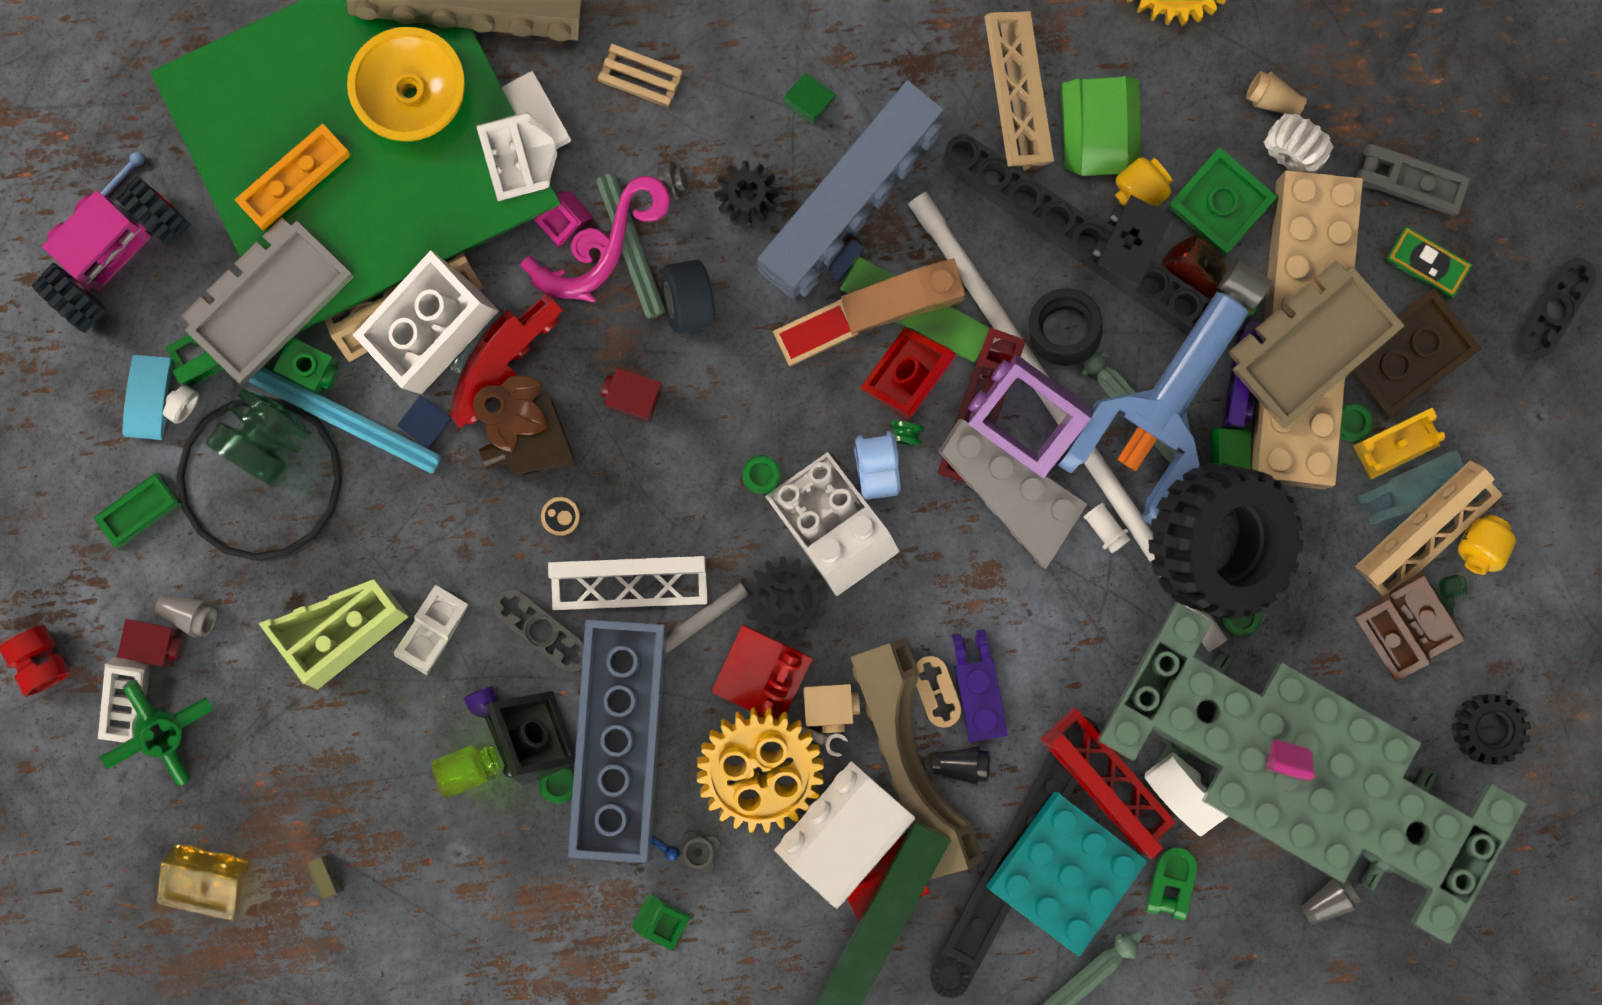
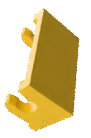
(1399, 443)

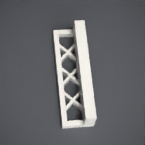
(627, 568)

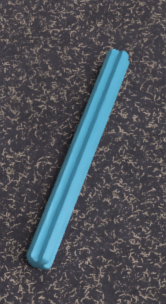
(346, 419)

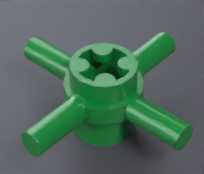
(162, 745)

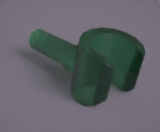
(1452, 587)

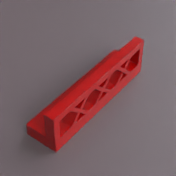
(1103, 793)

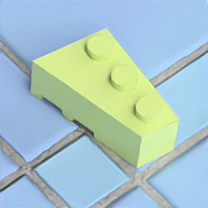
(334, 632)

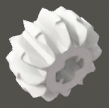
(1298, 144)

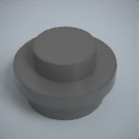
(673, 178)

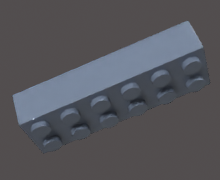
(851, 190)
(617, 741)

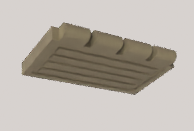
(1317, 345)

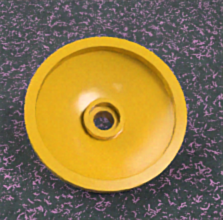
(402, 61)

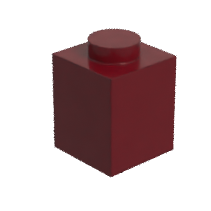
(631, 394)
(150, 643)

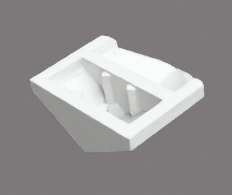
(518, 154)

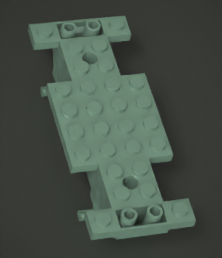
(1358, 783)

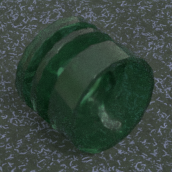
(258, 437)

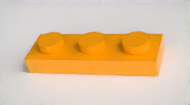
(292, 177)

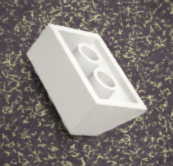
(425, 323)
(844, 834)

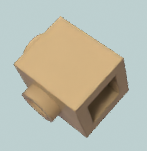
(831, 707)

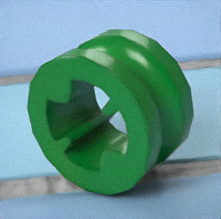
(907, 433)

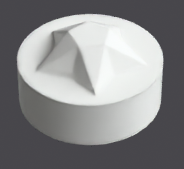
(180, 404)

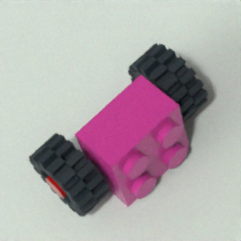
(98, 244)

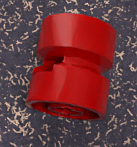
(33, 646)

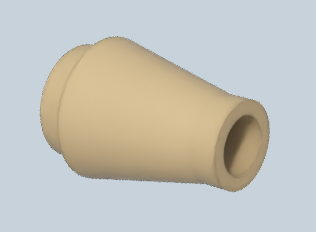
(1273, 94)

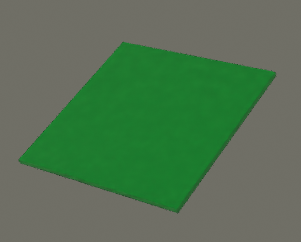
(390, 201)

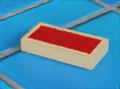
(813, 333)

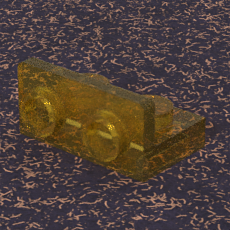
(201, 881)

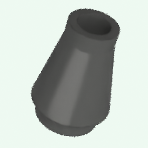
(1331, 901)

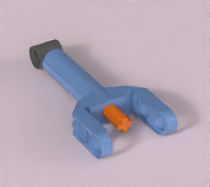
(1162, 410)

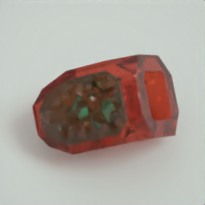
(1197, 265)

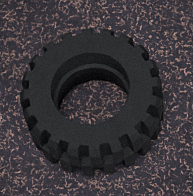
(1264, 550)

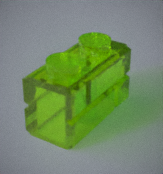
(465, 769)

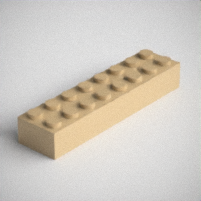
(1310, 230)

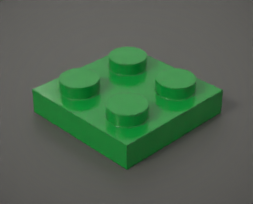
(1222, 201)

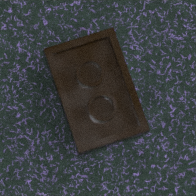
(1416, 356)

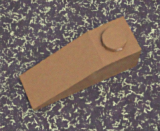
(904, 296)

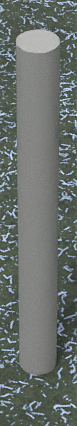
(705, 616)

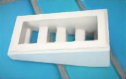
(111, 682)

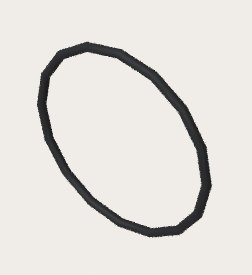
(268, 554)

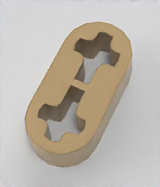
(945, 688)

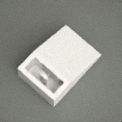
(832, 524)

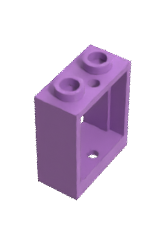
(1066, 432)

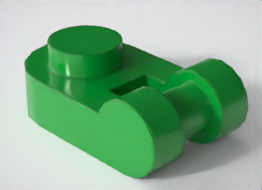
(1176, 869)

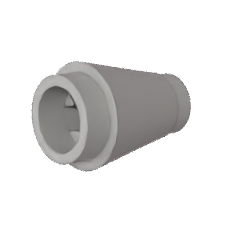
(187, 614)

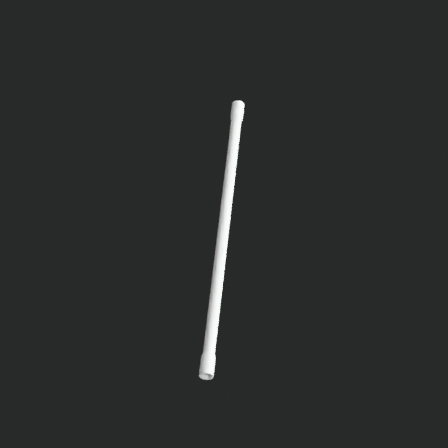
(936, 226)

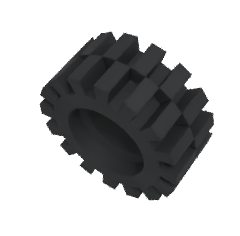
(1514, 723)

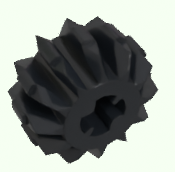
(750, 181)

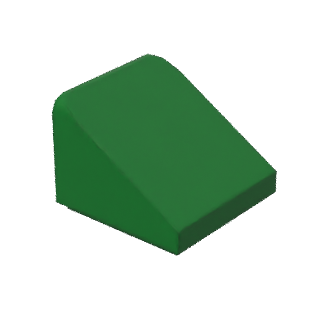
(808, 98)
(660, 922)

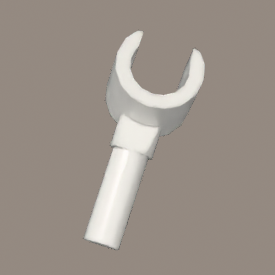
(824, 739)

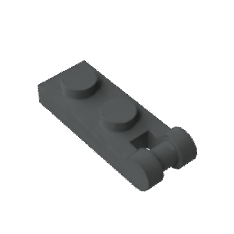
(1413, 180)

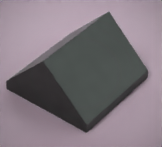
(532, 736)

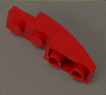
(504, 340)

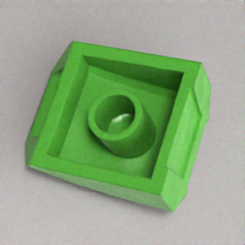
(1100, 124)

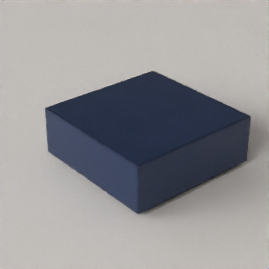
(845, 260)
(424, 422)

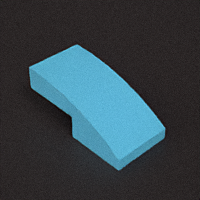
(146, 397)

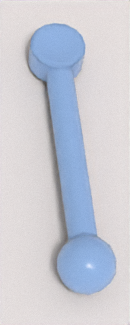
(136, 159)

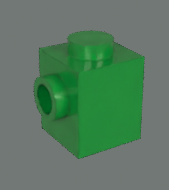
(307, 366)

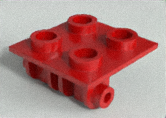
(761, 673)

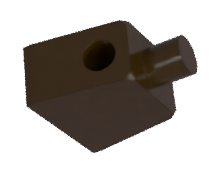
(535, 452)

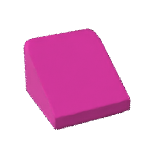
(565, 219)
(1290, 760)

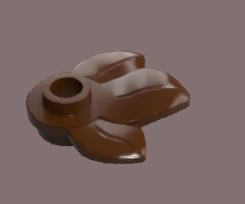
(516, 411)

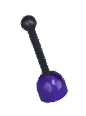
(477, 705)

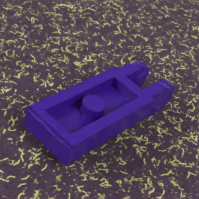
(1238, 406)
(979, 691)

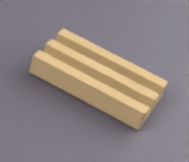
(611, 64)

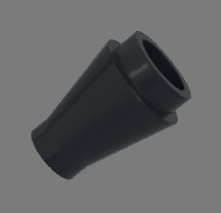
(965, 764)

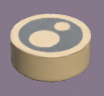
(560, 516)

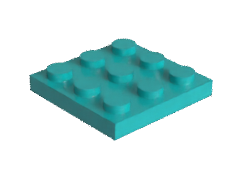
(1066, 873)

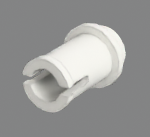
(1107, 528)

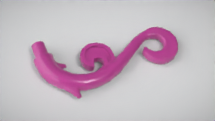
(579, 288)

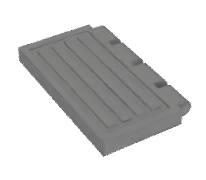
(267, 302)

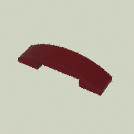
(995, 349)

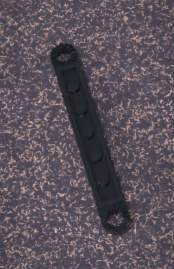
(984, 909)

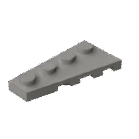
(1030, 507)

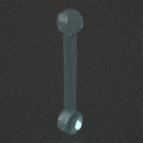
(459, 364)

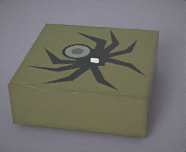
(325, 876)

